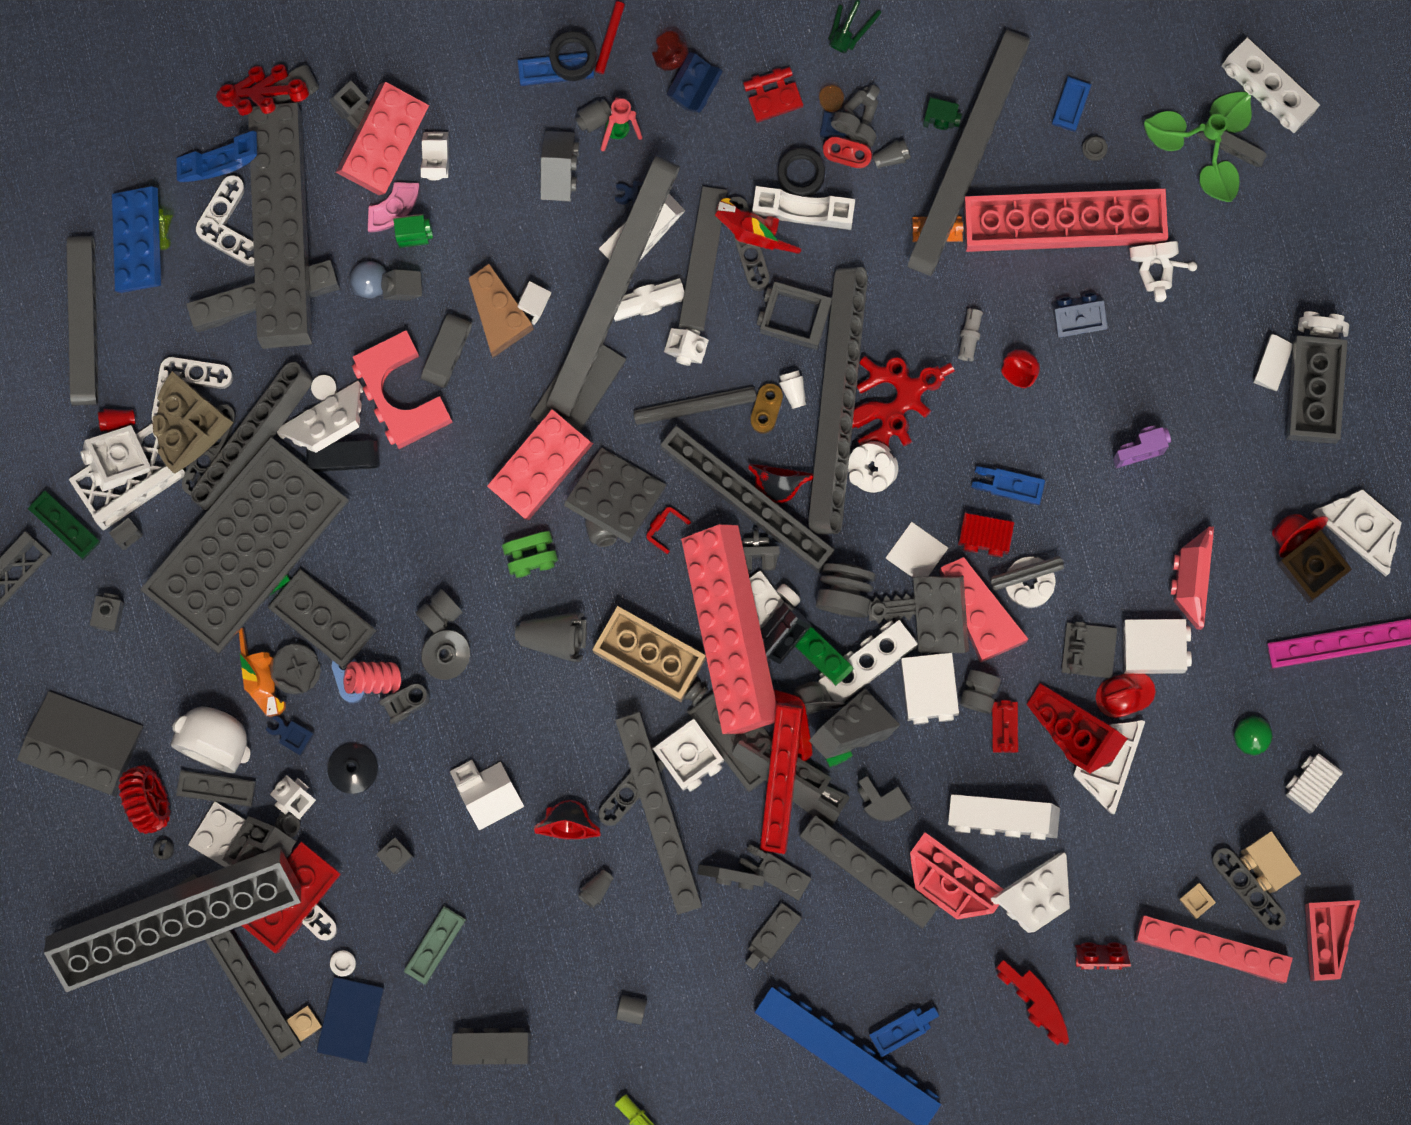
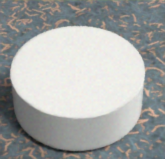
(323, 387)
(788, 595)
(343, 963)

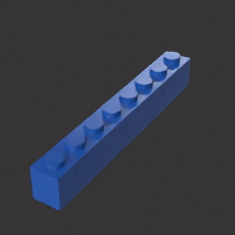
(847, 1058)

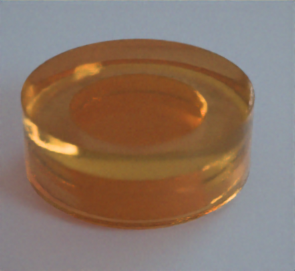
(831, 98)

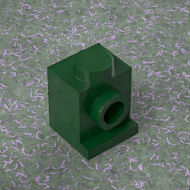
(942, 114)

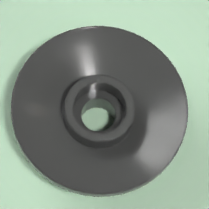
(456, 655)

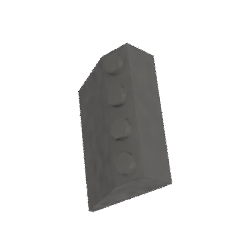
(80, 743)

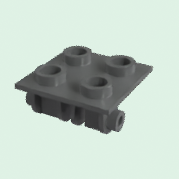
(1089, 650)

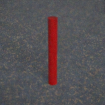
(609, 37)

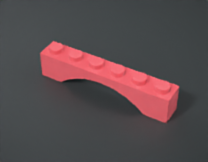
(1213, 949)

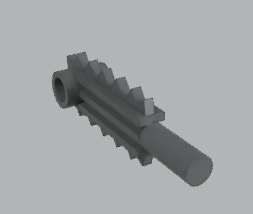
(888, 609)

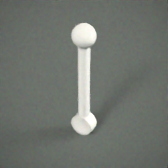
(1192, 266)

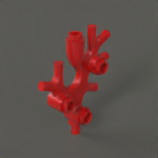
(908, 398)

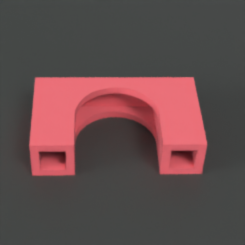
(403, 425)

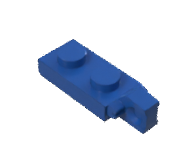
(902, 1030)

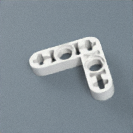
(219, 221)
(214, 382)

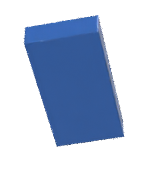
(1071, 104)

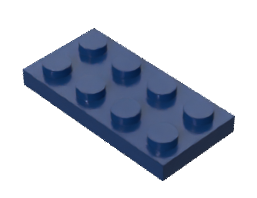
(136, 239)

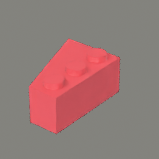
(1328, 937)

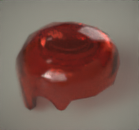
(671, 51)

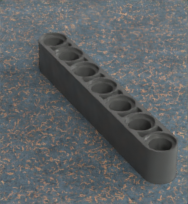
(82, 320)
(253, 433)

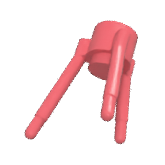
(620, 114)

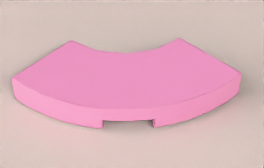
(396, 205)

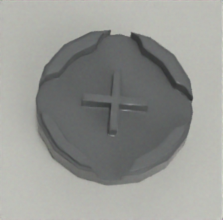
(295, 669)

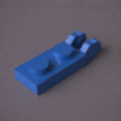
(1011, 485)

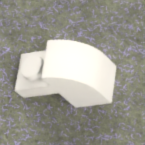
(435, 155)

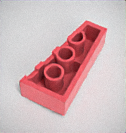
(988, 623)

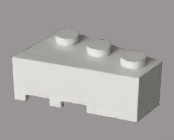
(669, 215)

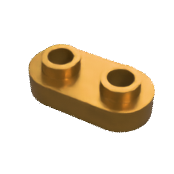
(766, 408)

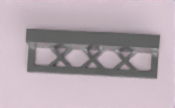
(10, 559)

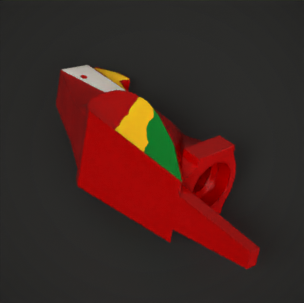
(751, 227)

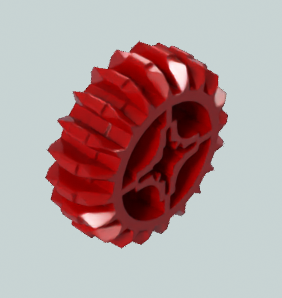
(144, 799)

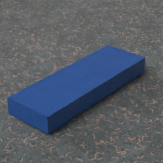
(540, 71)

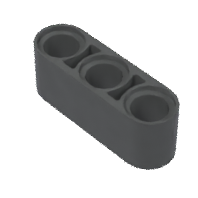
(446, 350)

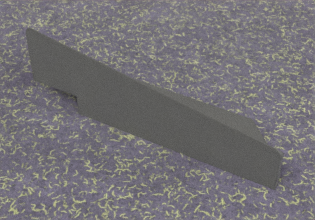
(810, 784)

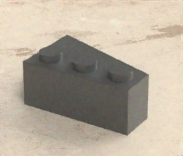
(854, 726)
(490, 1047)

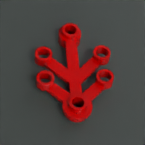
(231, 95)

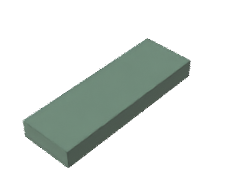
(434, 945)

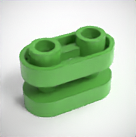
(543, 560)

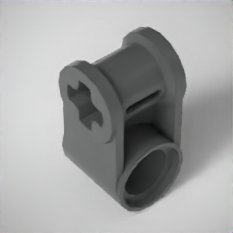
(403, 703)

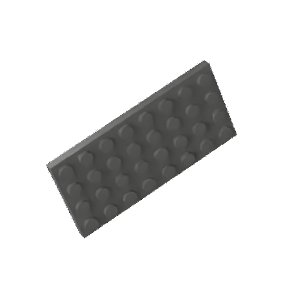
(244, 545)

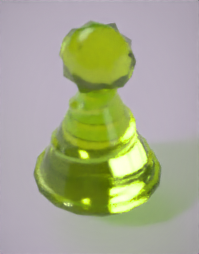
(164, 224)

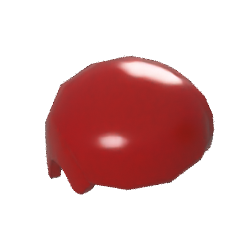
(1021, 368)

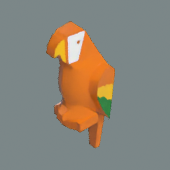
(258, 679)

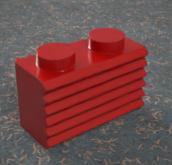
(986, 534)

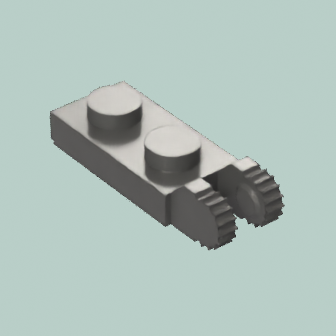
(778, 873)

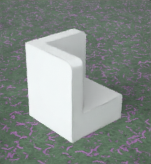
(533, 300)

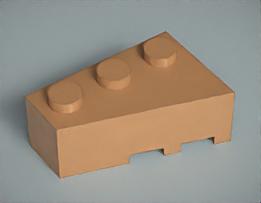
(498, 311)

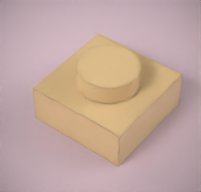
(1197, 901)
(304, 1023)

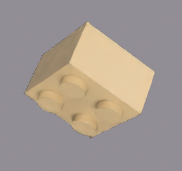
(1269, 863)

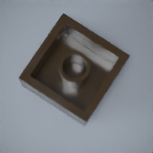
(1314, 566)

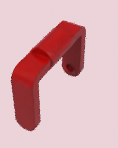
(657, 524)

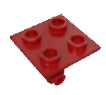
(1112, 955)

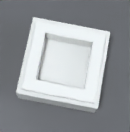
(466, 776)

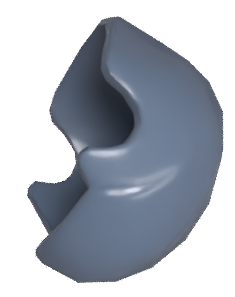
(366, 279)

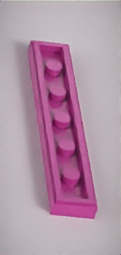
(1339, 643)

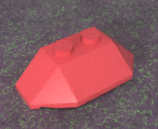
(1193, 577)
(951, 880)

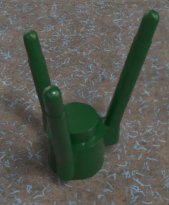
(841, 39)

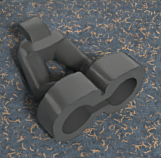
(849, 124)

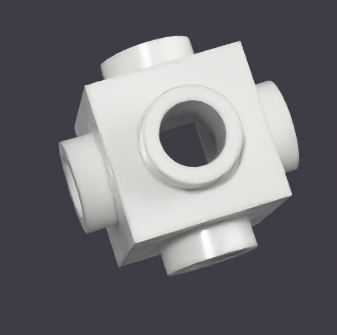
(691, 347)
(292, 797)

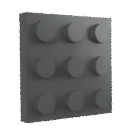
(615, 495)

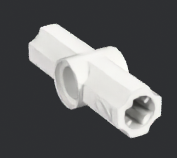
(650, 299)

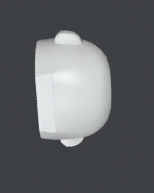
(211, 738)

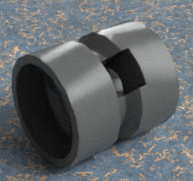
(439, 612)
(980, 691)

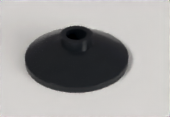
(365, 771)

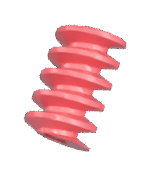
(371, 677)

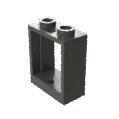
(771, 297)

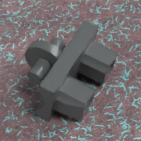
(768, 554)

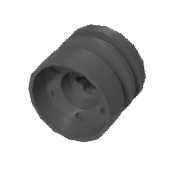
(845, 590)

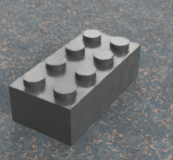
(1316, 389)

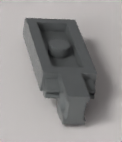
(772, 935)

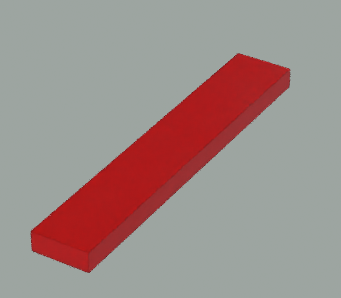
(781, 778)

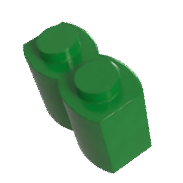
(412, 230)

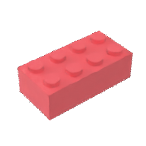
(382, 138)
(540, 465)

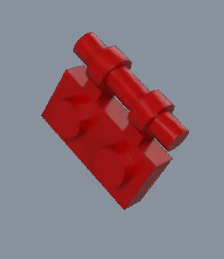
(776, 101)

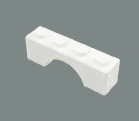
(826, 211)

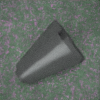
(555, 635)

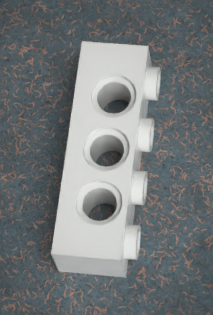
(1267, 72)
(902, 643)

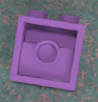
(1148, 444)

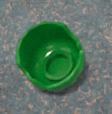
(1253, 735)

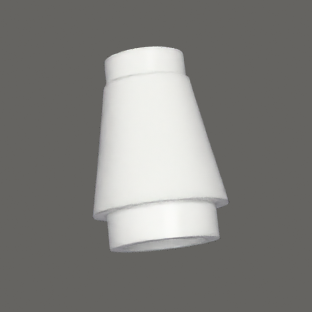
(793, 388)

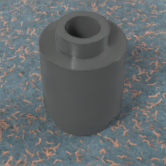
(593, 116)

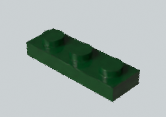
(64, 525)

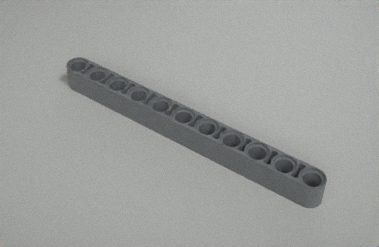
(968, 153)
(613, 286)
(838, 400)

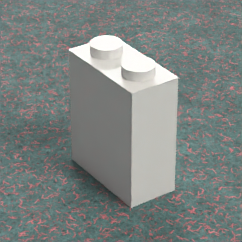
(1156, 646)
(929, 688)

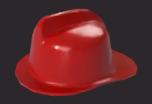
(1295, 531)
(1125, 694)

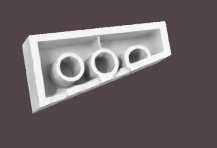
(1004, 816)

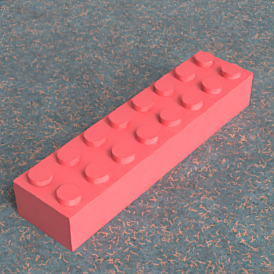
(1065, 220)
(730, 629)

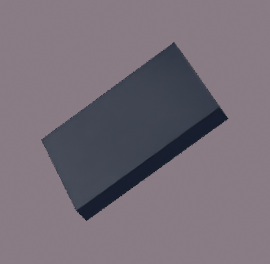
(350, 1020)

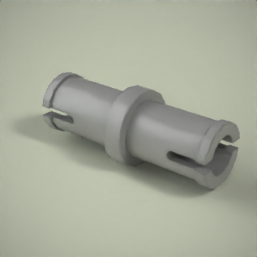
(970, 335)

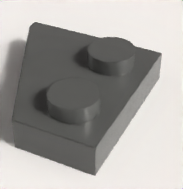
(725, 876)

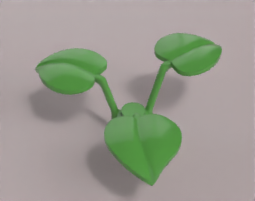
(1228, 113)

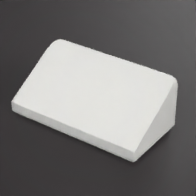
(1273, 362)

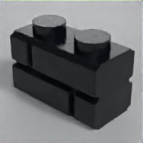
(783, 632)

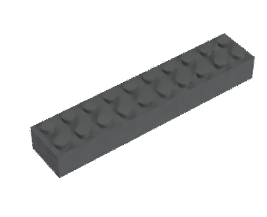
(280, 228)
(173, 919)

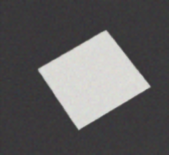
(916, 552)

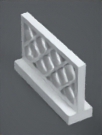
(135, 495)

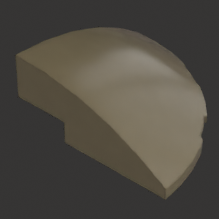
(185, 423)

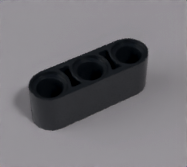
(344, 456)

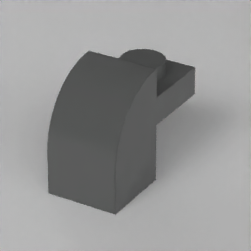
(350, 104)
(883, 808)

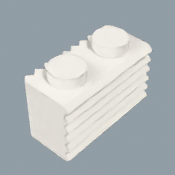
(1313, 783)

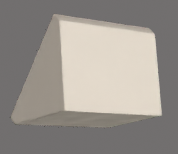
(492, 797)

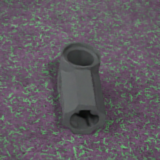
(302, 73)

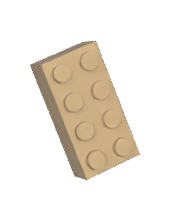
(649, 654)

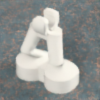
(1158, 251)

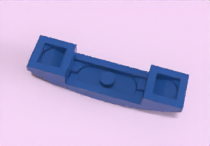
(218, 161)

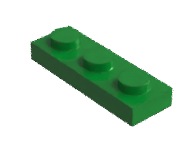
(824, 657)

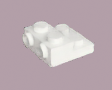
(114, 458)
(689, 756)

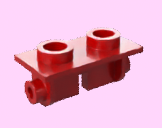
(1005, 727)

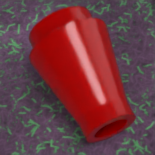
(115, 419)

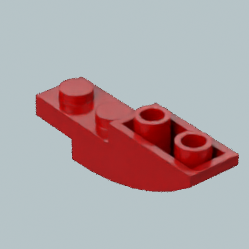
(1044, 1009)

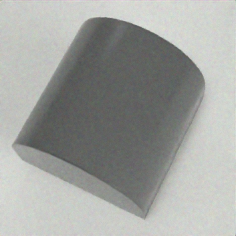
(126, 534)
(631, 1009)

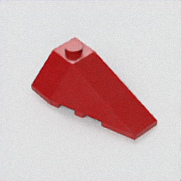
(1079, 734)

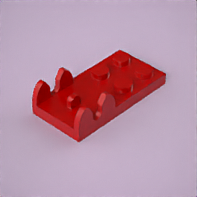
(315, 880)

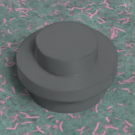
(1094, 148)
(288, 824)

